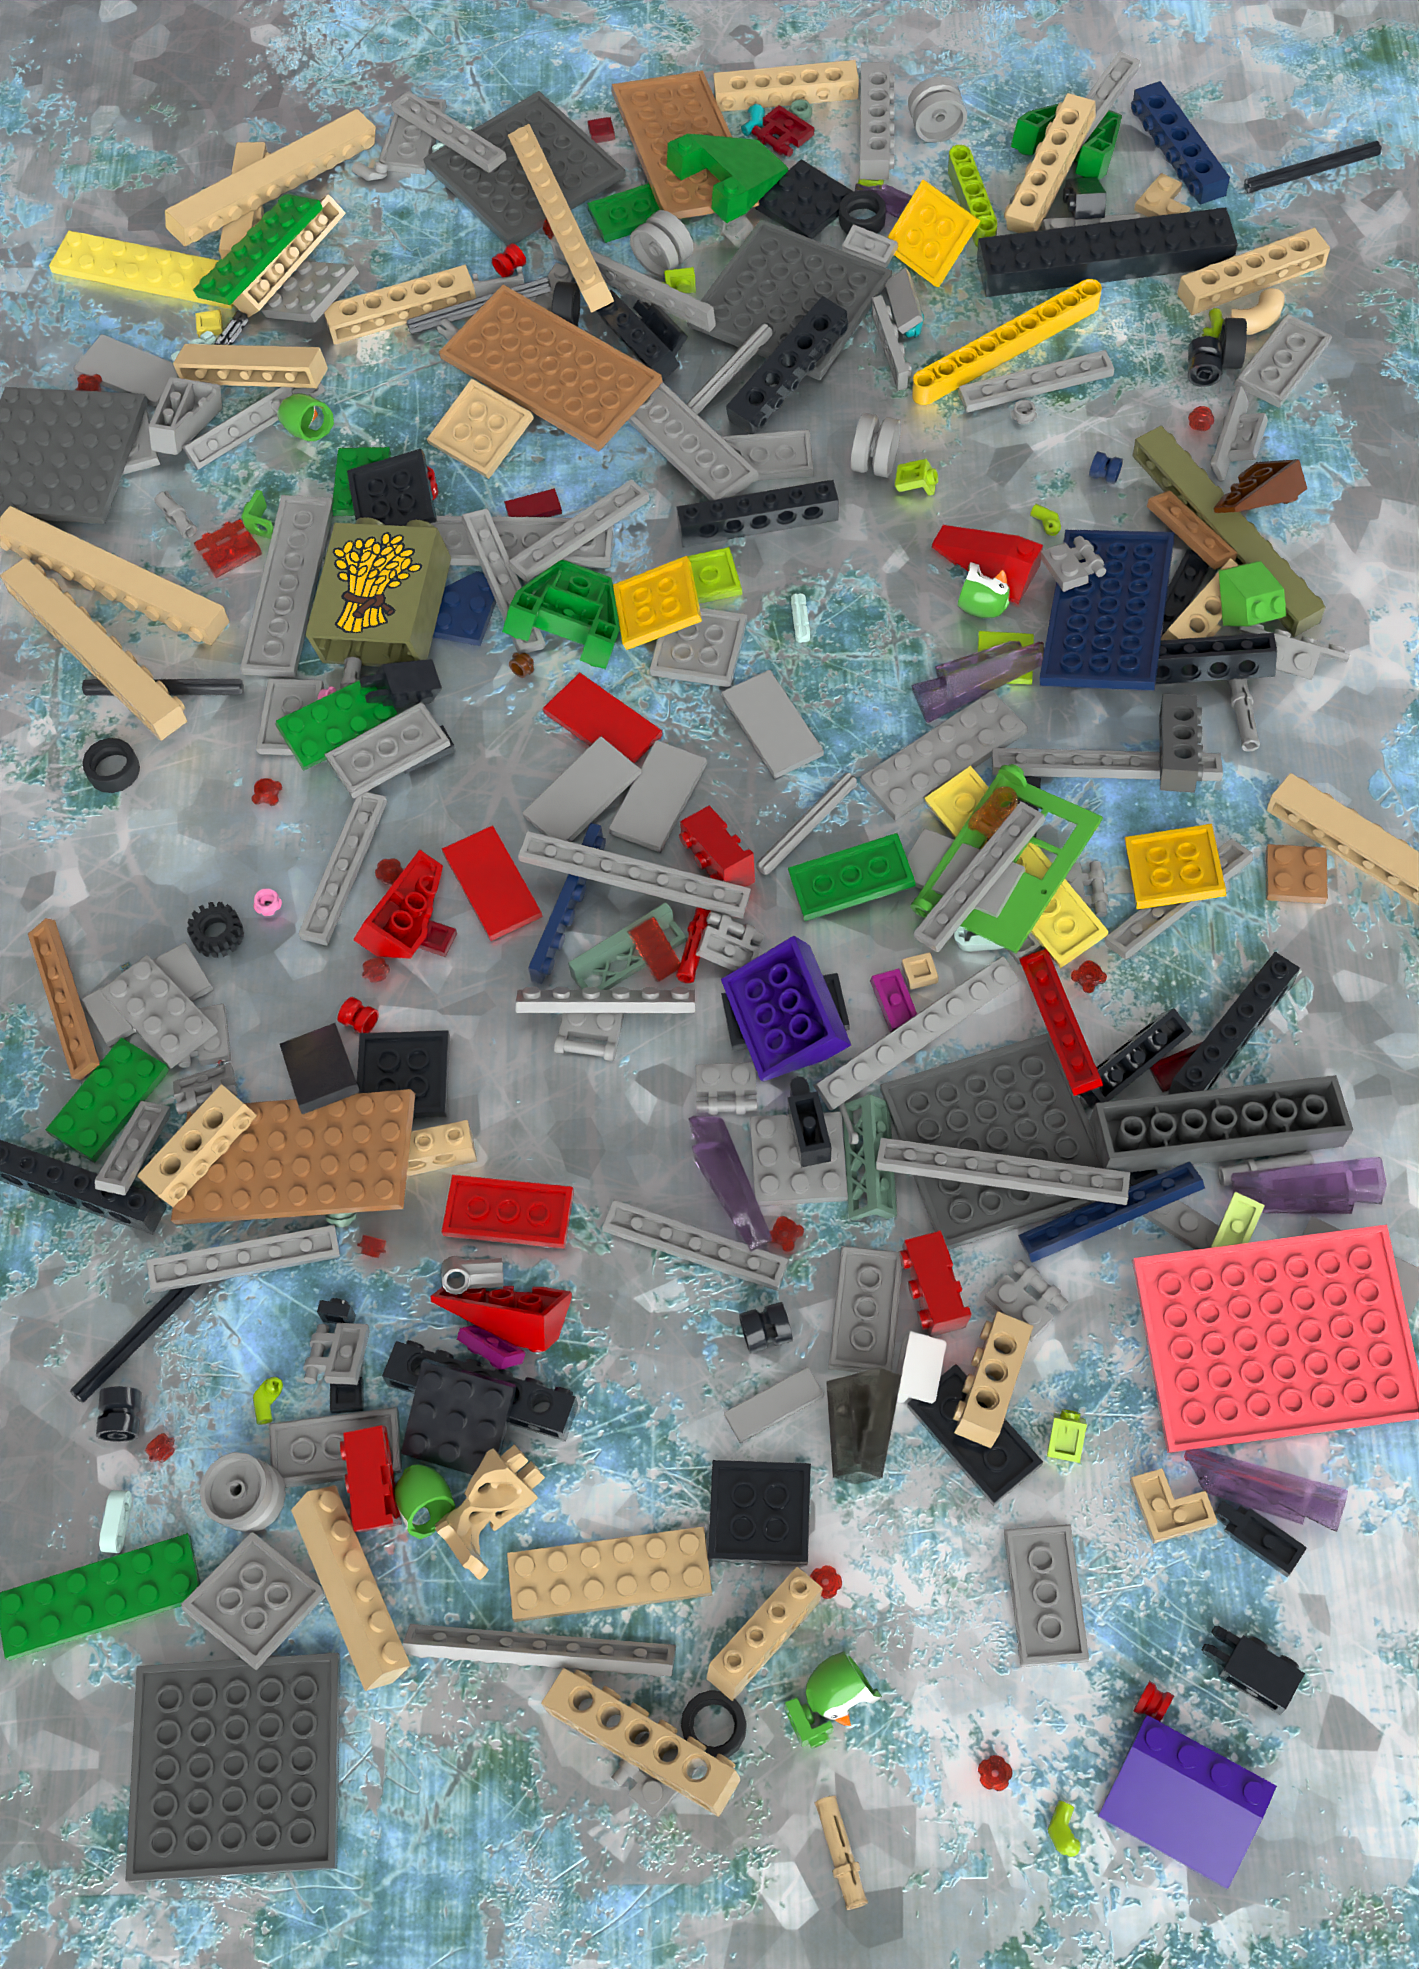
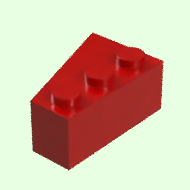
(716, 849)
(934, 1284)
(370, 1479)

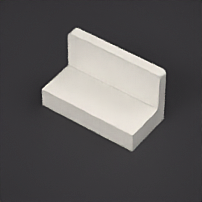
(920, 1367)

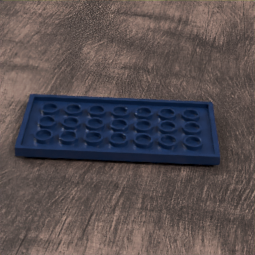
(1113, 625)

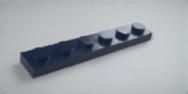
(562, 914)
(1104, 1215)

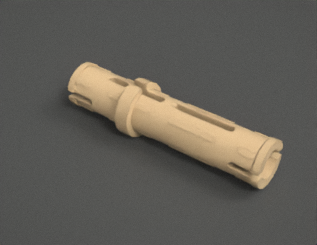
(845, 1866)

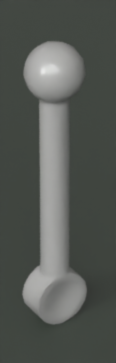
(853, 1136)

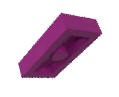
(893, 998)
(494, 1349)

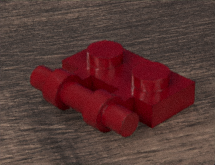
(786, 125)

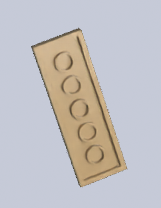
(609, 1574)

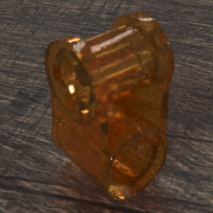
(991, 815)

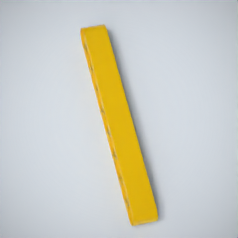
(1006, 342)

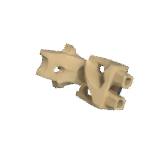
(491, 1489)

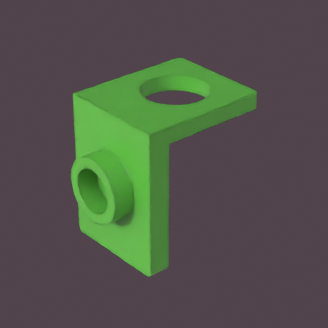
(252, 516)

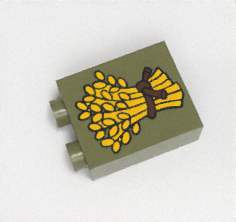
(379, 593)

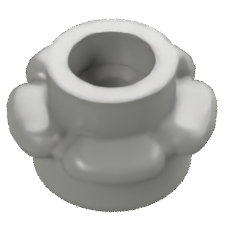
(1024, 412)

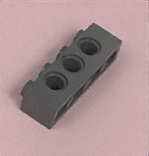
(1179, 743)

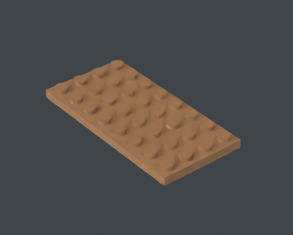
(660, 112)
(551, 367)
(309, 1163)

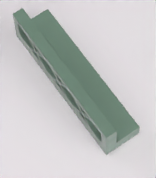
(616, 948)
(878, 1184)

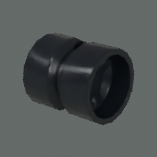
(1204, 361)
(754, 1328)
(118, 1418)

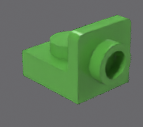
(801, 1719)

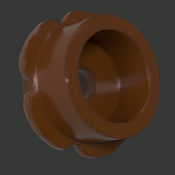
(521, 664)

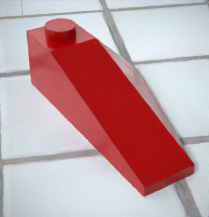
(993, 553)
(403, 914)
(520, 1318)

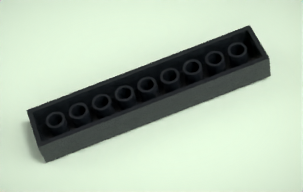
(1105, 251)

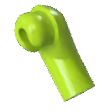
(1216, 324)
(1049, 518)
(264, 1398)
(1060, 1831)

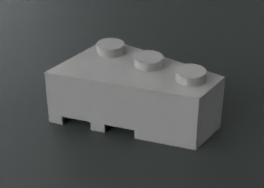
(183, 413)

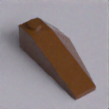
(1264, 485)

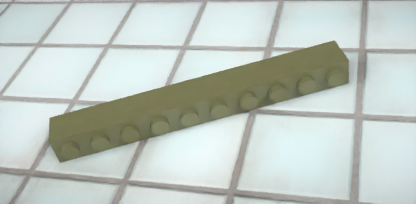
(1176, 471)

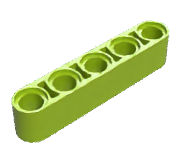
(971, 191)

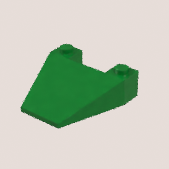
(1092, 157)
(740, 164)
(570, 605)

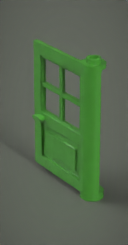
(1031, 893)

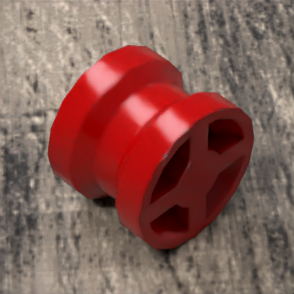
(1153, 1702)

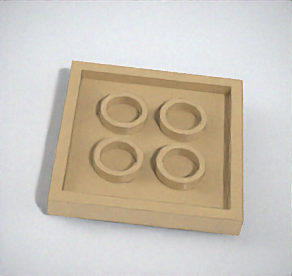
(480, 428)

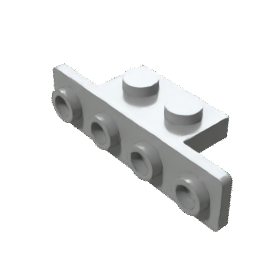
(1239, 436)
(1295, 655)

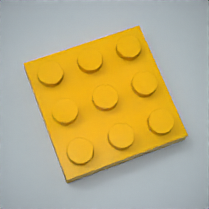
(932, 233)
(657, 602)
(1175, 866)

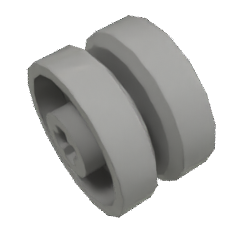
(937, 109)
(661, 243)
(875, 445)
(242, 1492)

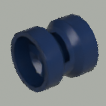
(1105, 467)

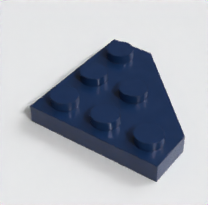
(465, 610)

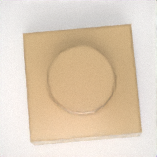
(920, 971)

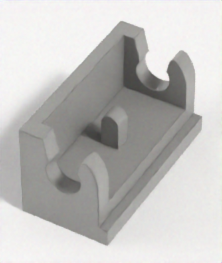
(491, 286)

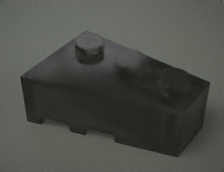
(861, 1423)

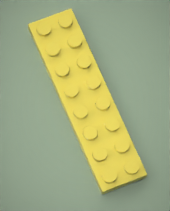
(132, 266)
(1067, 922)

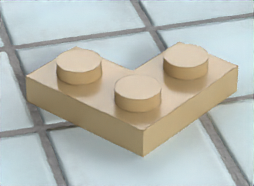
(1159, 198)
(1166, 1516)

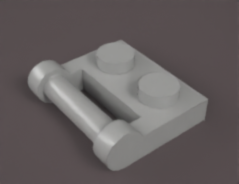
(590, 1026)

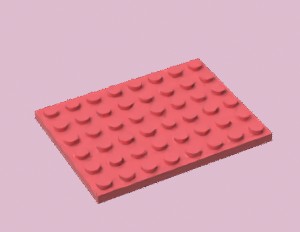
(1278, 1338)

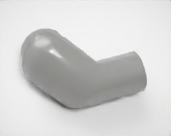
(371, 174)

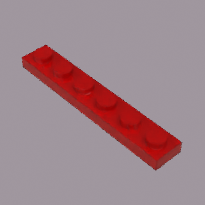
(1061, 1022)

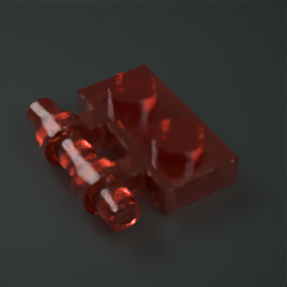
(230, 553)

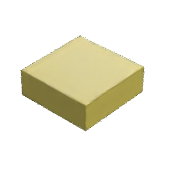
(209, 321)

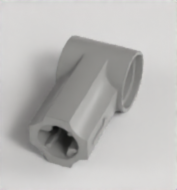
(475, 1274)

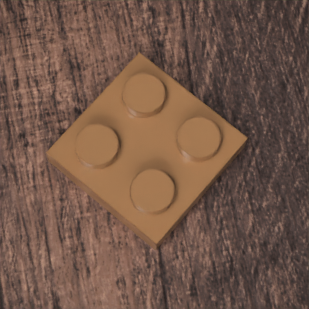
(1296, 874)

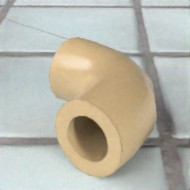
(1264, 313)

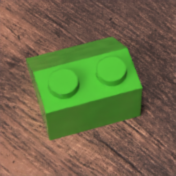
(1250, 595)

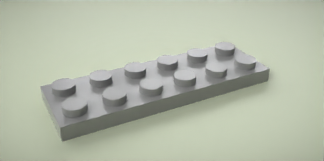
(942, 754)

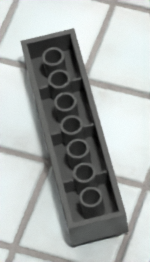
(1221, 1124)

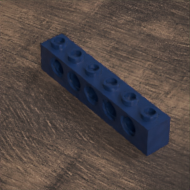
(1180, 143)

